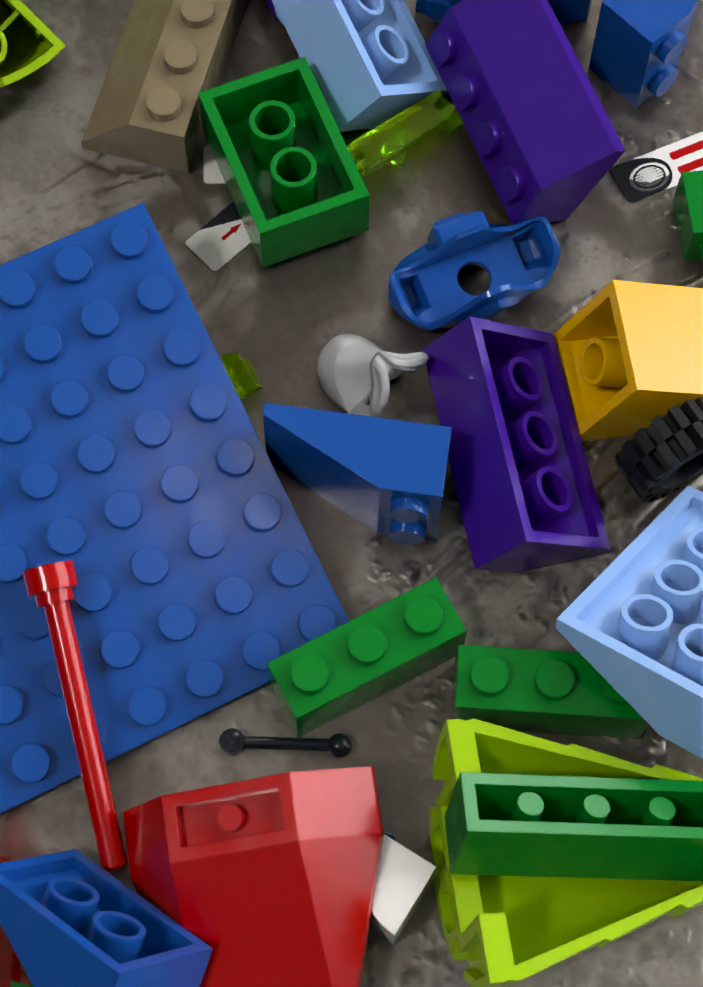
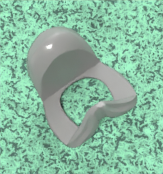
(360, 372)

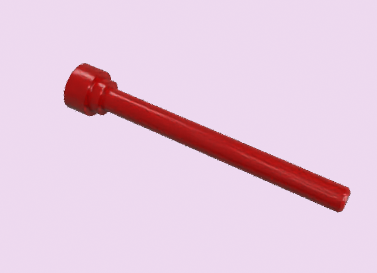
(53, 590)

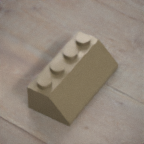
(154, 80)

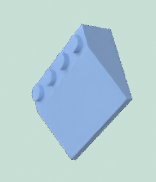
(646, 623)

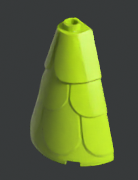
(528, 923)

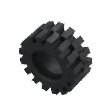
(665, 452)

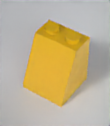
(632, 356)

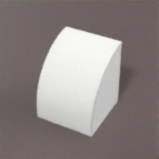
(399, 888)

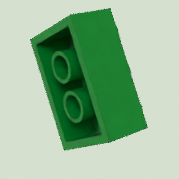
(284, 161)

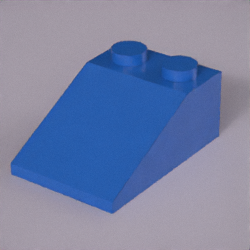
(641, 45)
(365, 465)
(91, 930)

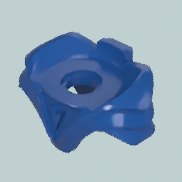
(514, 256)

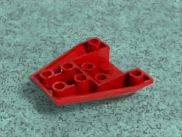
(266, 873)

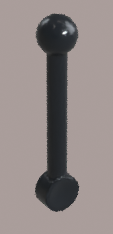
(233, 743)

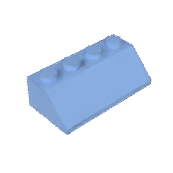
(362, 56)

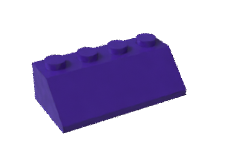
(525, 104)
(514, 447)

